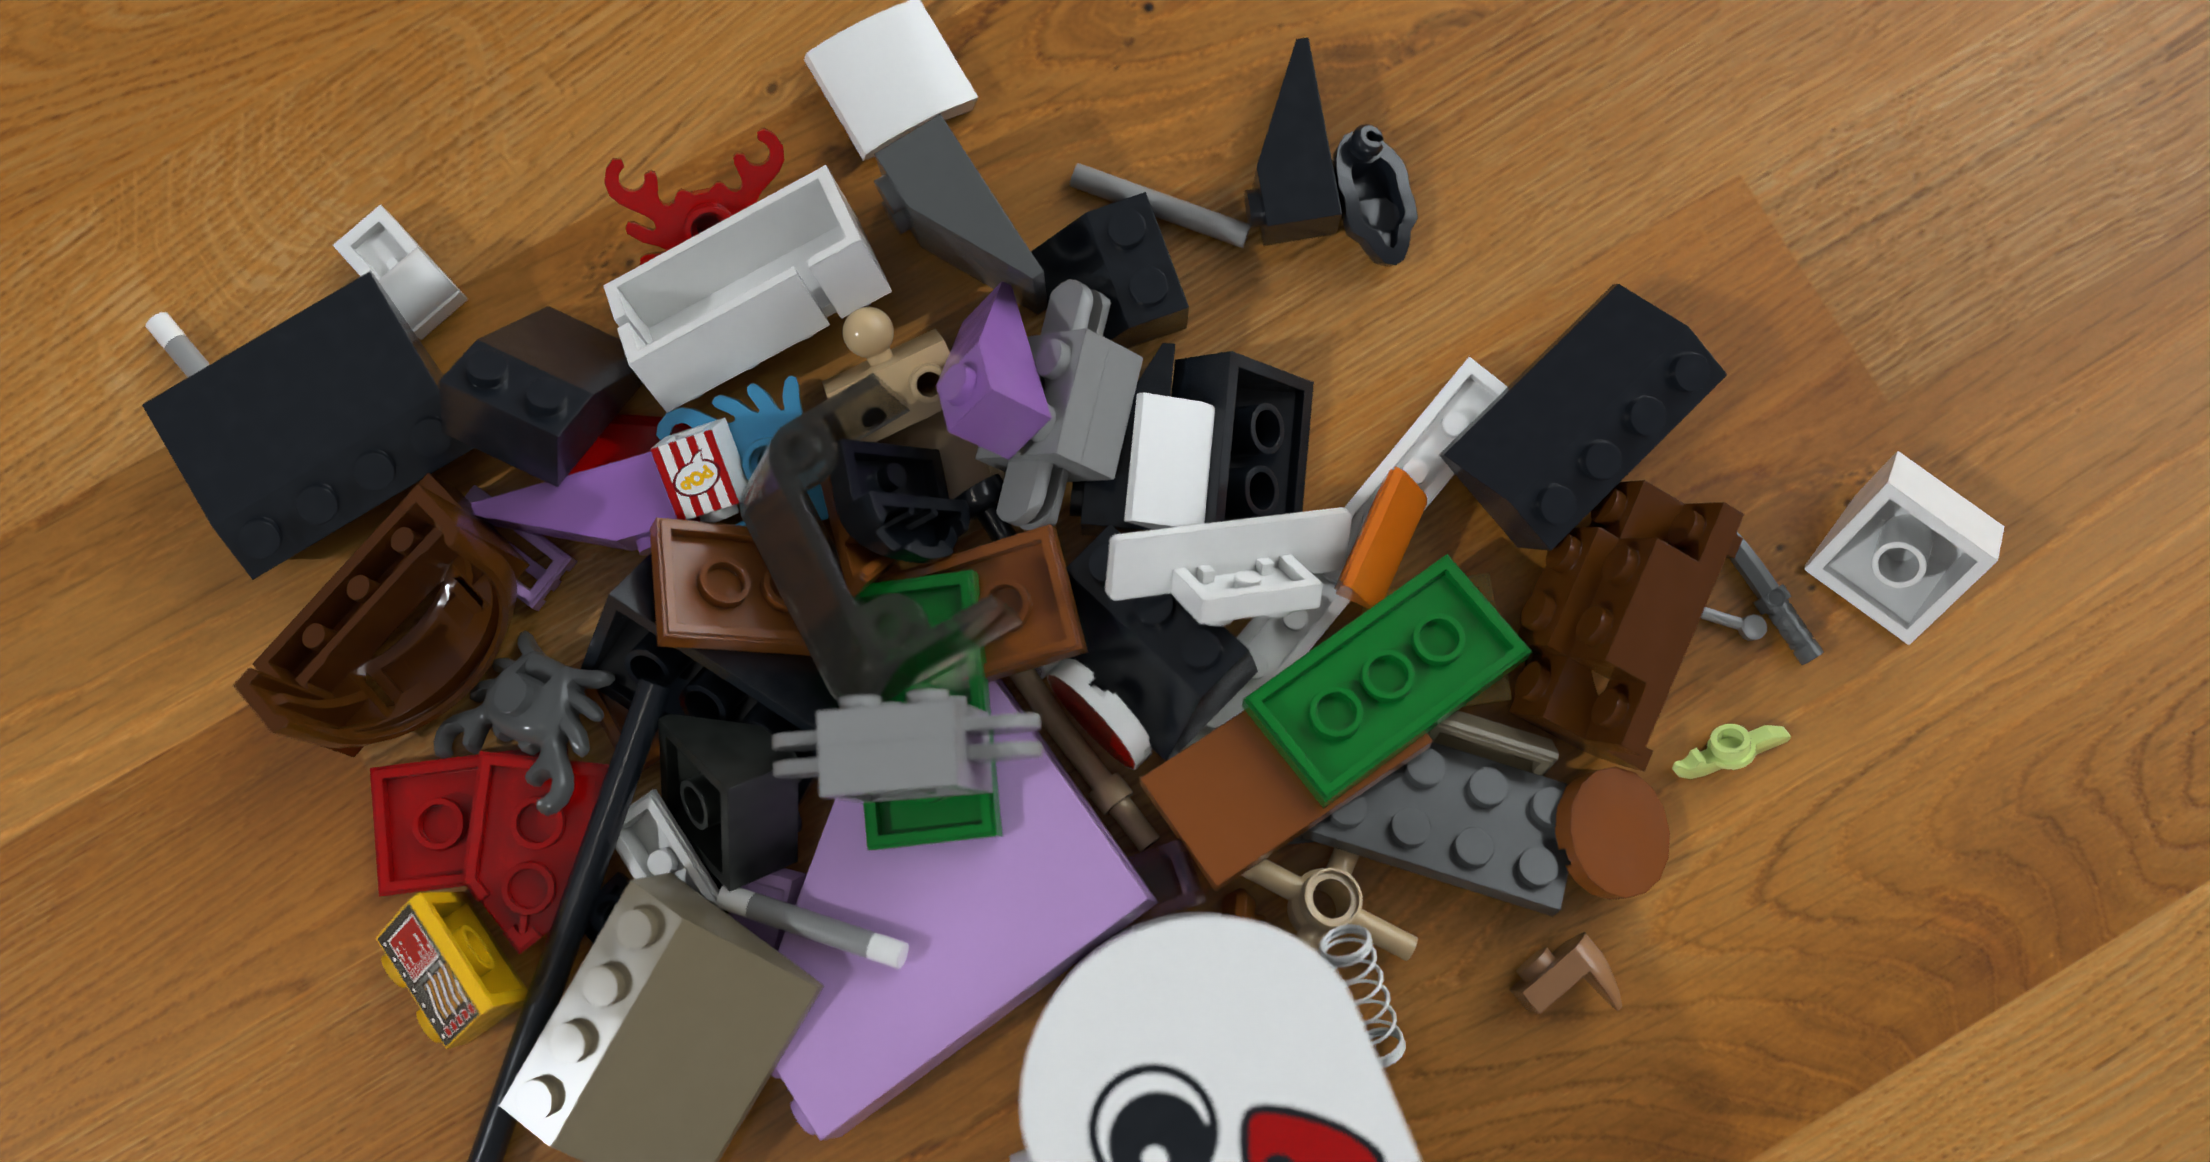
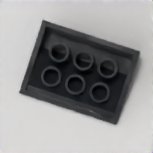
(307, 425)

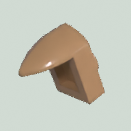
(1551, 974)

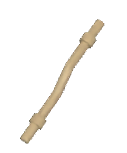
(1108, 791)

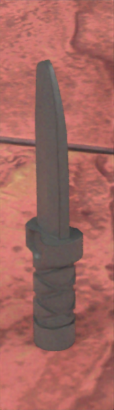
(1775, 603)

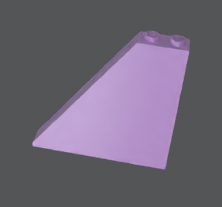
(981, 929)

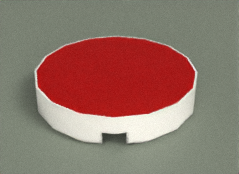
(1100, 713)

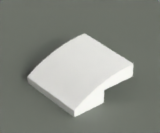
(890, 76)

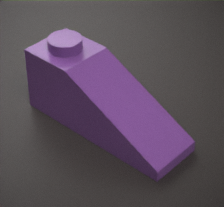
(991, 379)
(595, 506)

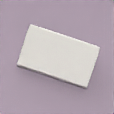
(1169, 462)
(656, 845)

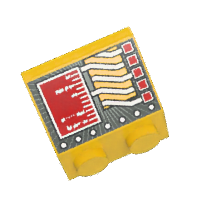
(450, 967)

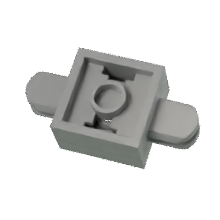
(1090, 399)
(905, 750)

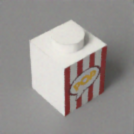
(701, 471)

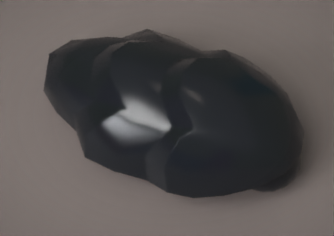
(1374, 195)

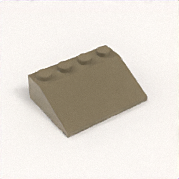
(661, 1033)

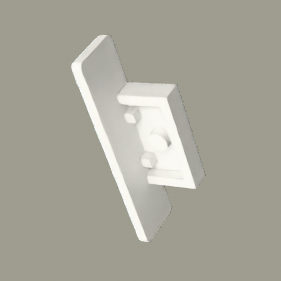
(1233, 565)

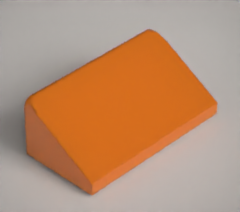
(1382, 540)

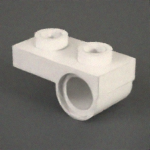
(403, 269)

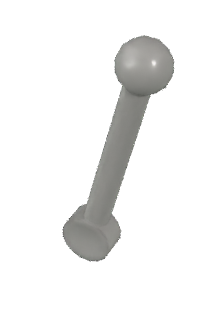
(1749, 627)

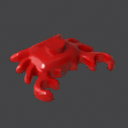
(697, 209)

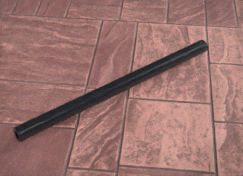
(574, 908)

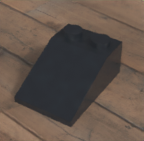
(537, 392)

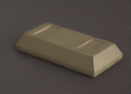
(1496, 742)

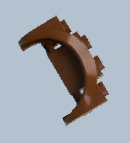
(1625, 609)

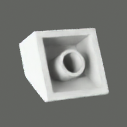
(1906, 548)

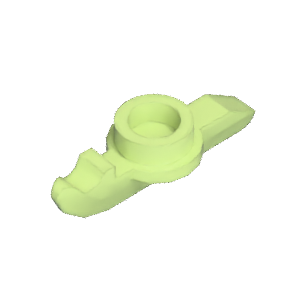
(1730, 748)

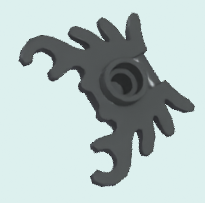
(539, 708)

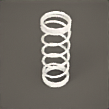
(1352, 959)

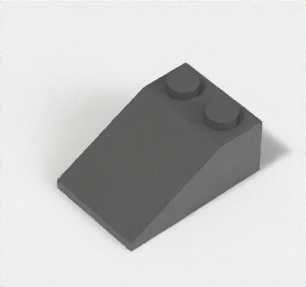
(953, 213)

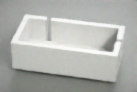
(745, 290)

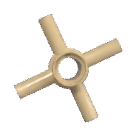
(1344, 891)

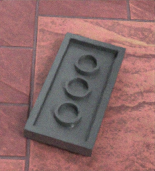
(1460, 825)

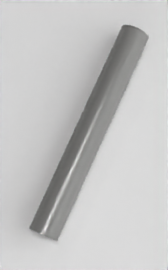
(1163, 205)

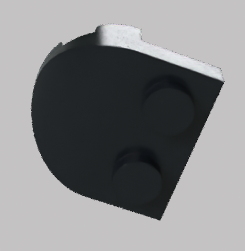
(897, 501)

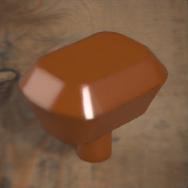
(1241, 905)

